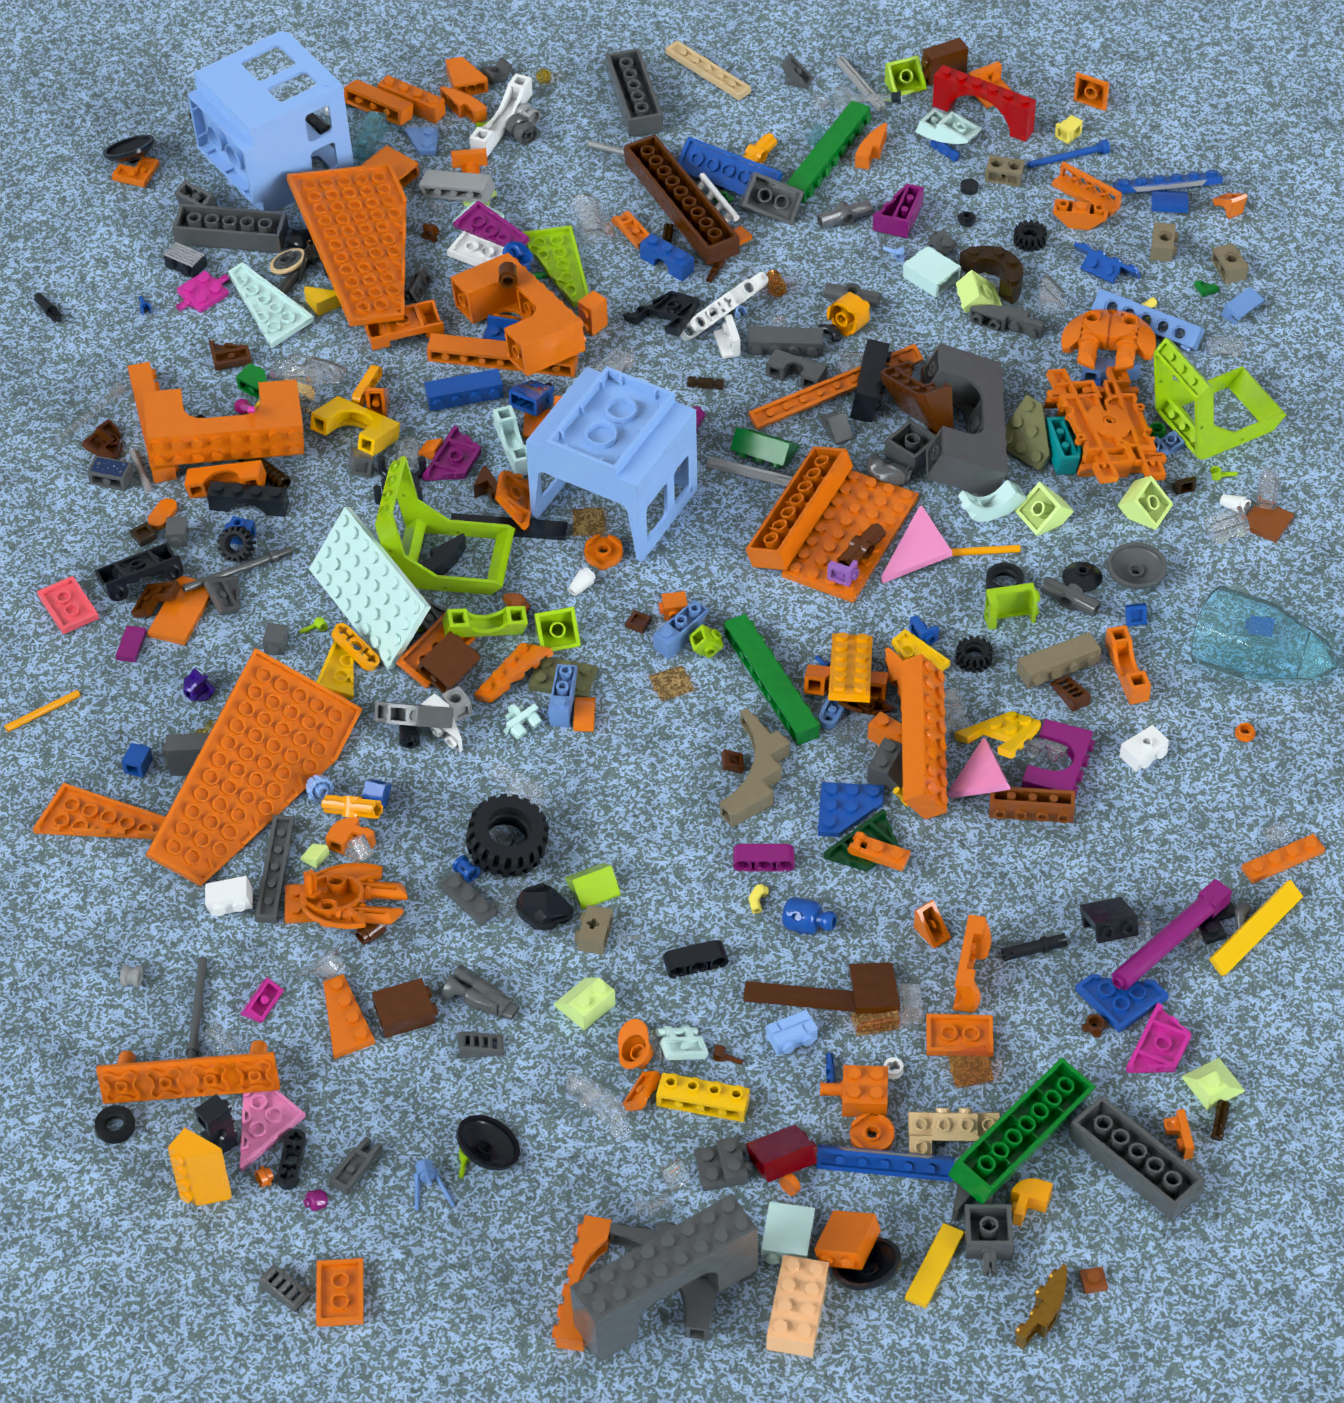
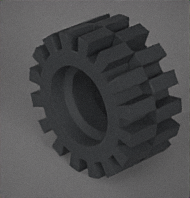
(1030, 228)
(226, 549)
(976, 645)

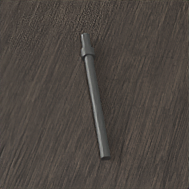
(272, 556)
(193, 1046)

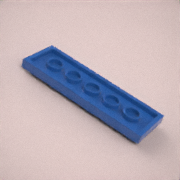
(720, 166)

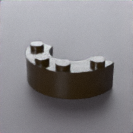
(998, 263)

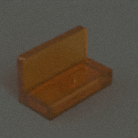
(875, 1023)

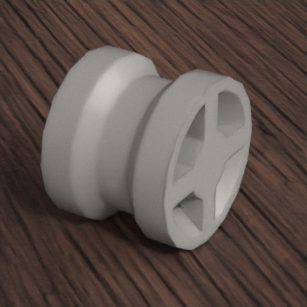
(131, 976)

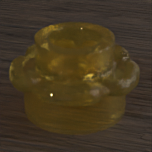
(543, 76)

